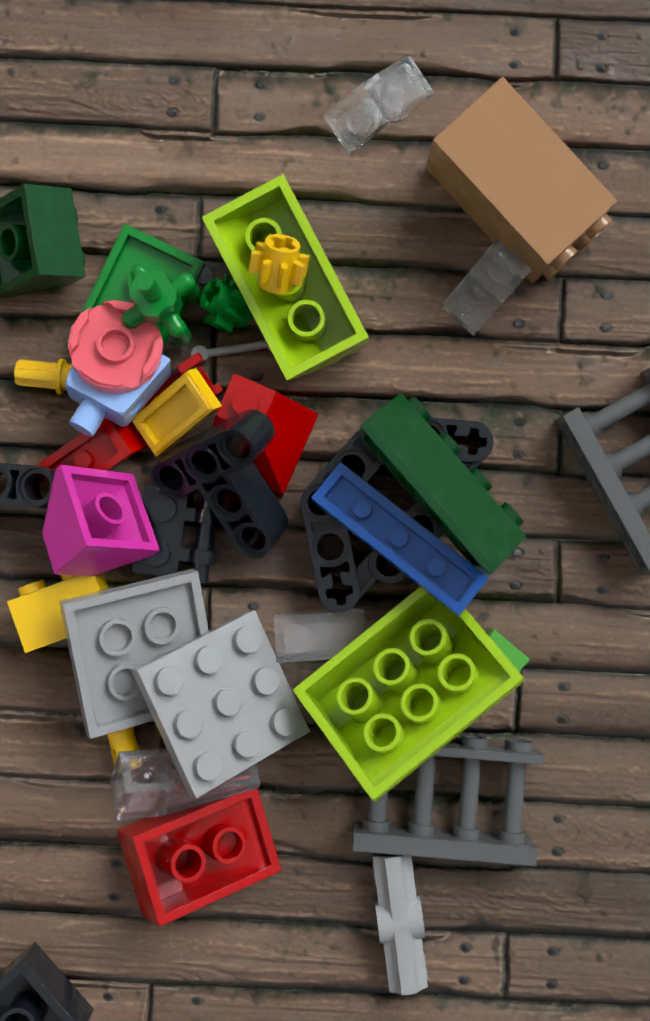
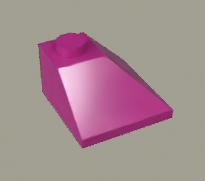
(96, 522)

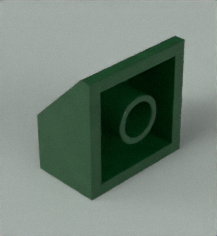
(39, 240)

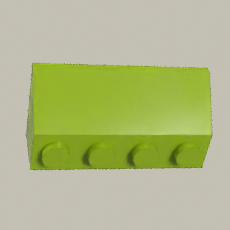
(311, 322)

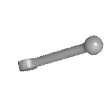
(231, 349)

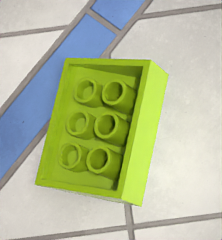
(406, 689)

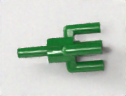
(160, 301)

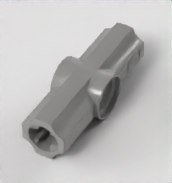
(400, 923)

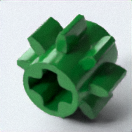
(224, 304)

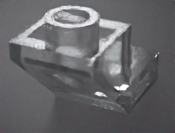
(378, 102)

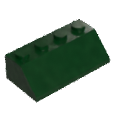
(442, 484)

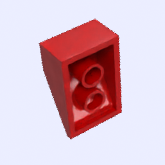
(198, 855)

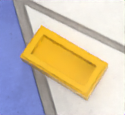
(176, 412)

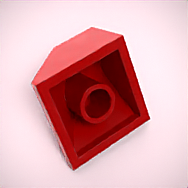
(290, 421)

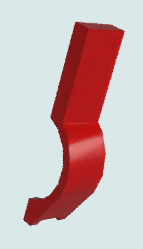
(112, 442)

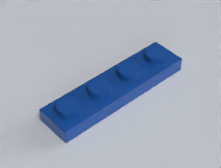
(399, 539)

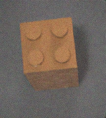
(520, 181)

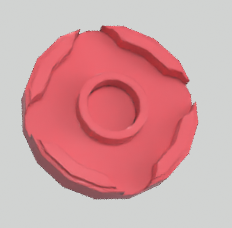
(111, 354)

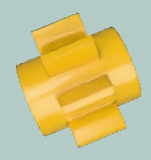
(278, 263)

